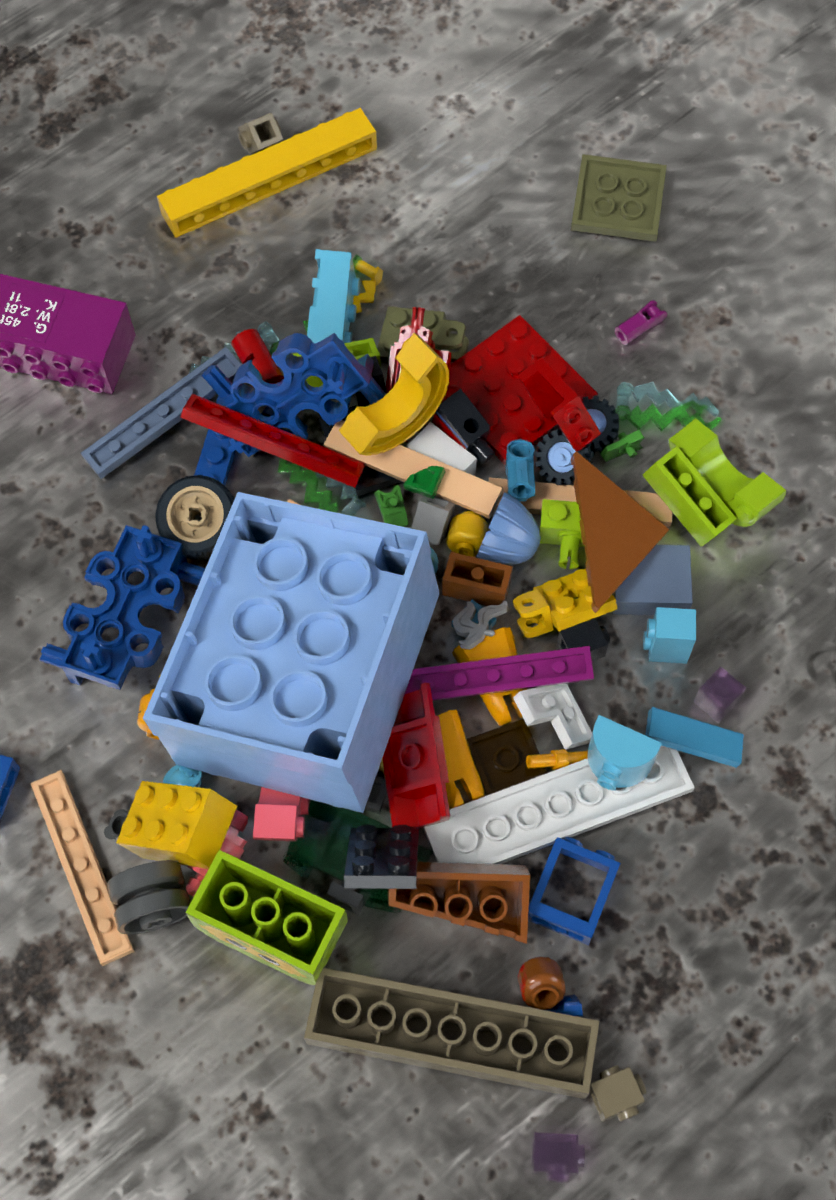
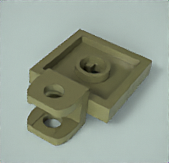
(434, 321)

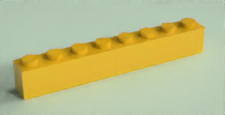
(267, 172)

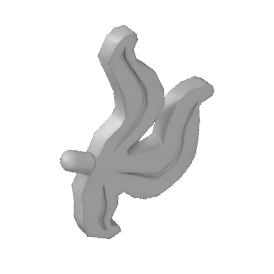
(476, 632)

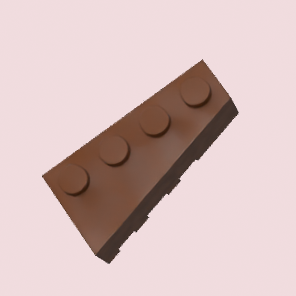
(471, 895)

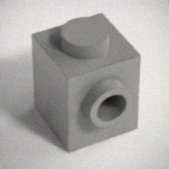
(434, 518)

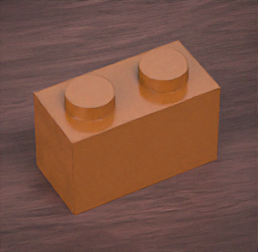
(476, 579)

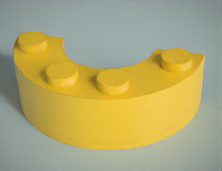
(405, 407)

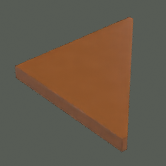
(612, 528)

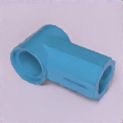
(520, 469)

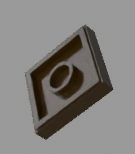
(502, 756)

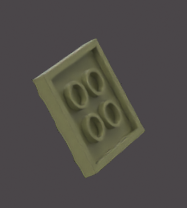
(619, 198)

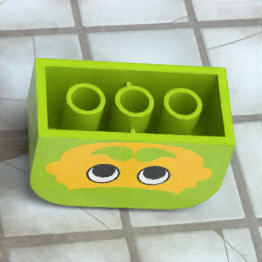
(266, 918)

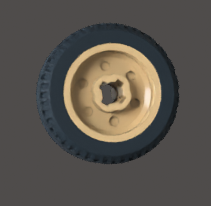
(181, 504)

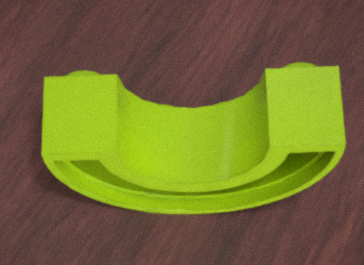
(744, 496)

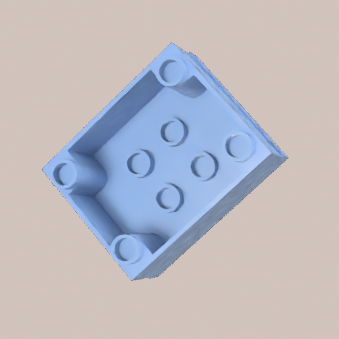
(296, 650)

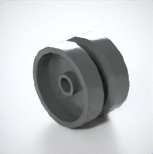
(148, 897)

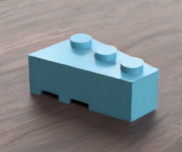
(333, 296)

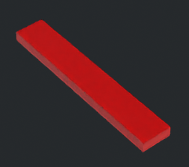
(272, 440)

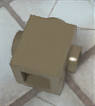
(260, 133)
(617, 1093)

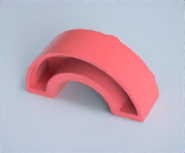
(279, 816)

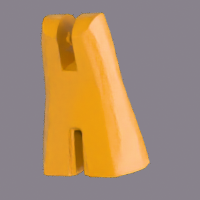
(495, 646)
(458, 760)

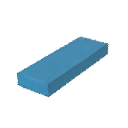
(695, 737)

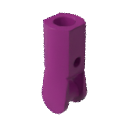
(638, 323)

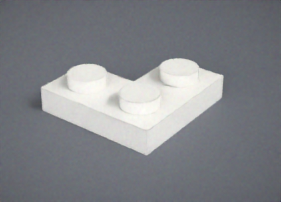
(556, 705)

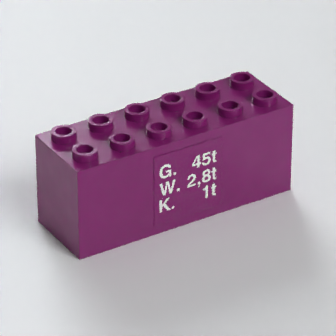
(63, 334)

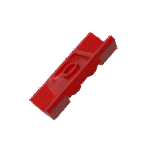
(416, 764)

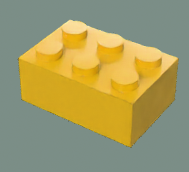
(176, 824)

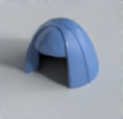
(512, 534)

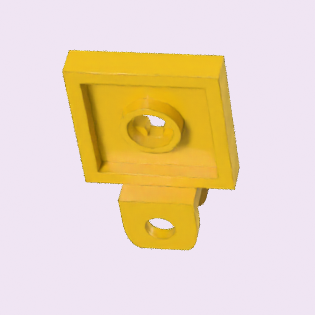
(556, 605)

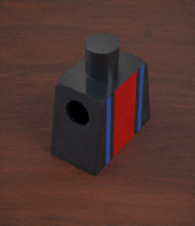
(464, 425)

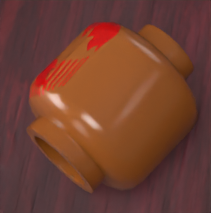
(541, 983)

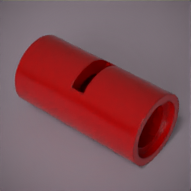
(251, 347)

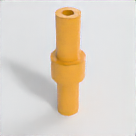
(556, 759)

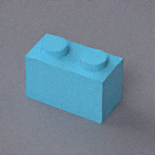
(670, 635)

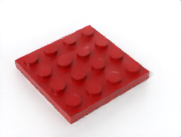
(492, 385)

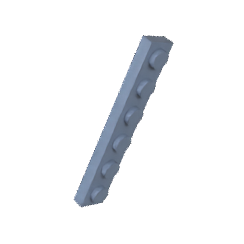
(155, 417)

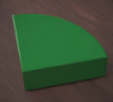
(425, 481)

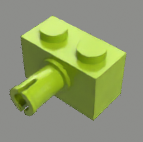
(561, 527)

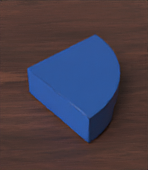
(569, 1005)

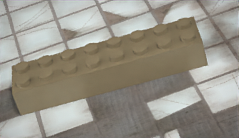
(452, 1032)

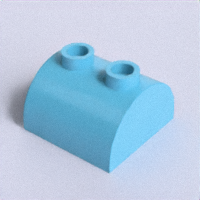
(620, 754)

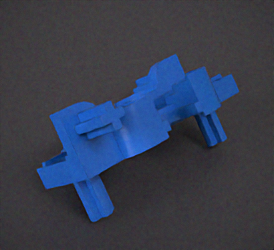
(327, 359)
(111, 661)

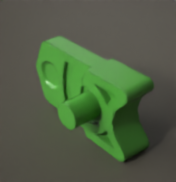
(627, 445)
(392, 507)

